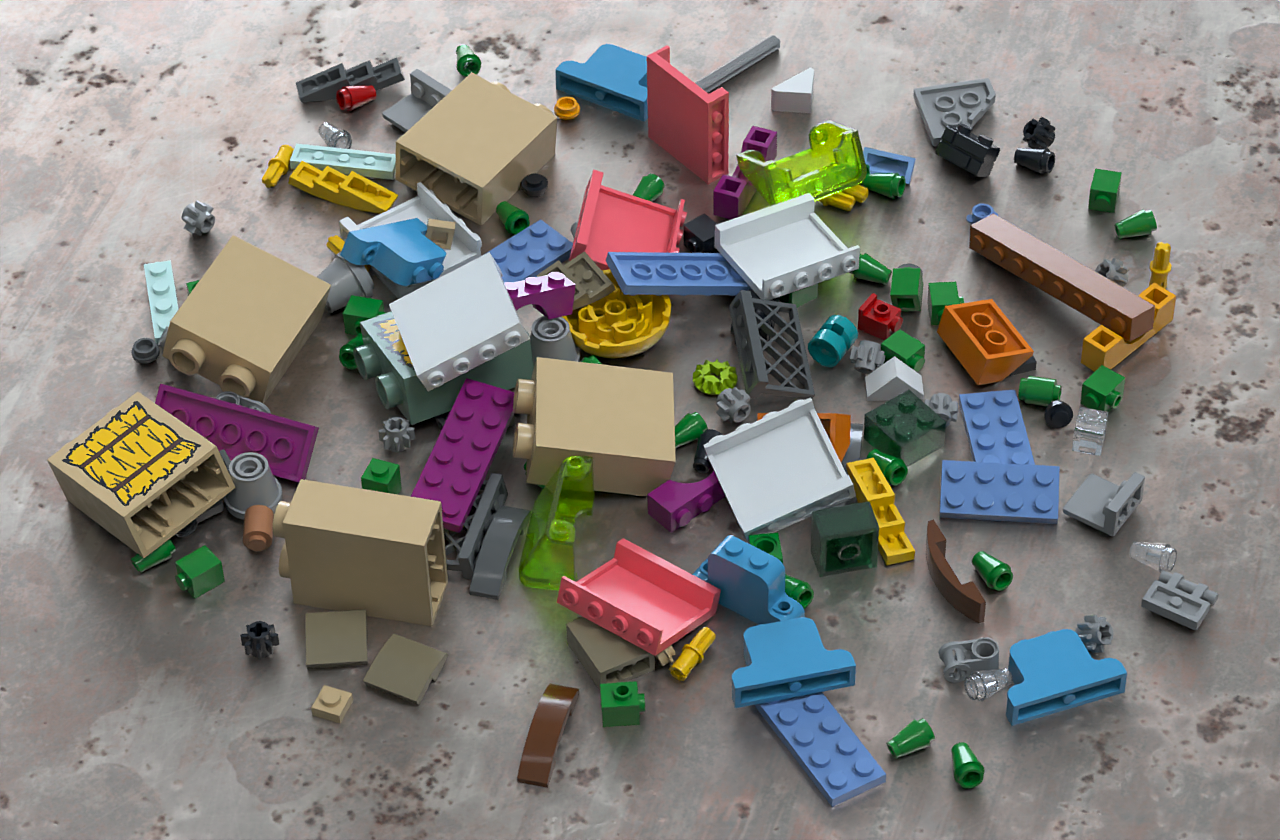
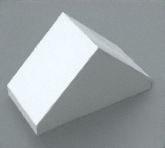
(794, 93)
(892, 380)

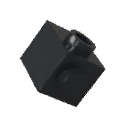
(700, 235)

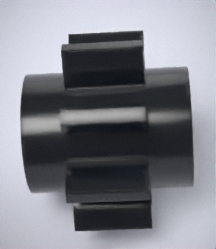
(1039, 133)
(259, 639)

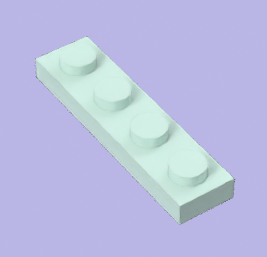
(346, 160)
(161, 295)

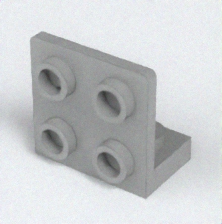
(424, 96)
(1105, 503)

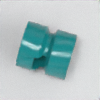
(832, 340)

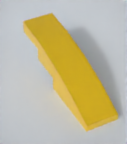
(348, 191)
(873, 487)

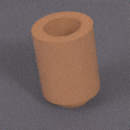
(258, 527)

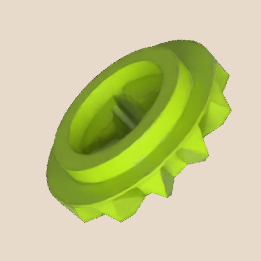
(711, 384)

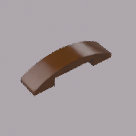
(962, 597)
(545, 734)

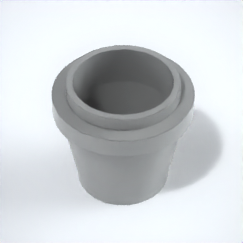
(345, 280)
(553, 340)
(252, 483)

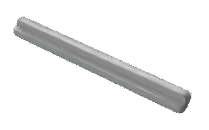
(739, 64)

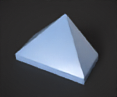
(888, 162)

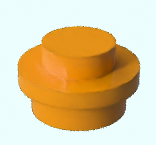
(566, 108)

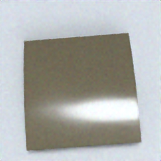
(588, 277)
(336, 639)
(405, 668)

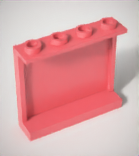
(687, 118)
(624, 224)
(641, 598)

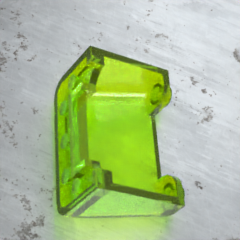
(823, 170)
(551, 534)

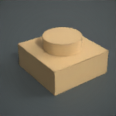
(440, 232)
(332, 704)

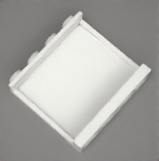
(465, 244)
(784, 248)
(458, 322)
(779, 469)

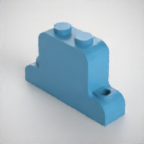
(609, 79)
(396, 251)
(749, 582)
(788, 662)
(1057, 675)

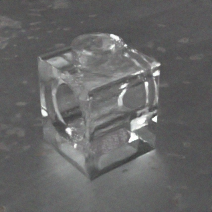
(1090, 431)

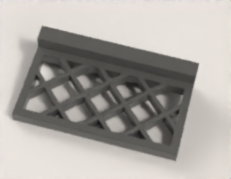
(752, 345)
(476, 526)

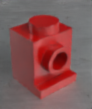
(879, 318)

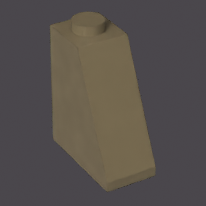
(605, 654)

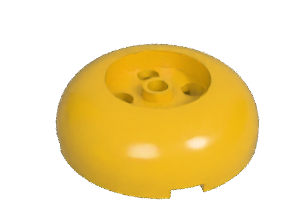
(627, 324)

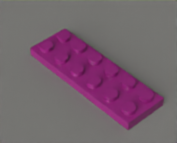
(244, 430)
(465, 450)

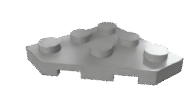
(953, 104)

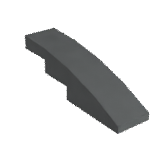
(325, 84)

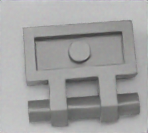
(1179, 599)

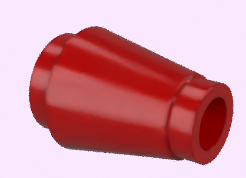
(355, 96)

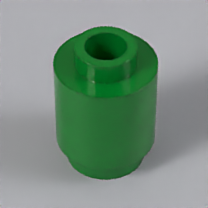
(1039, 390)

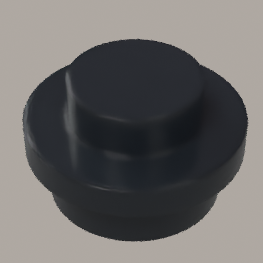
(534, 185)
(1058, 414)

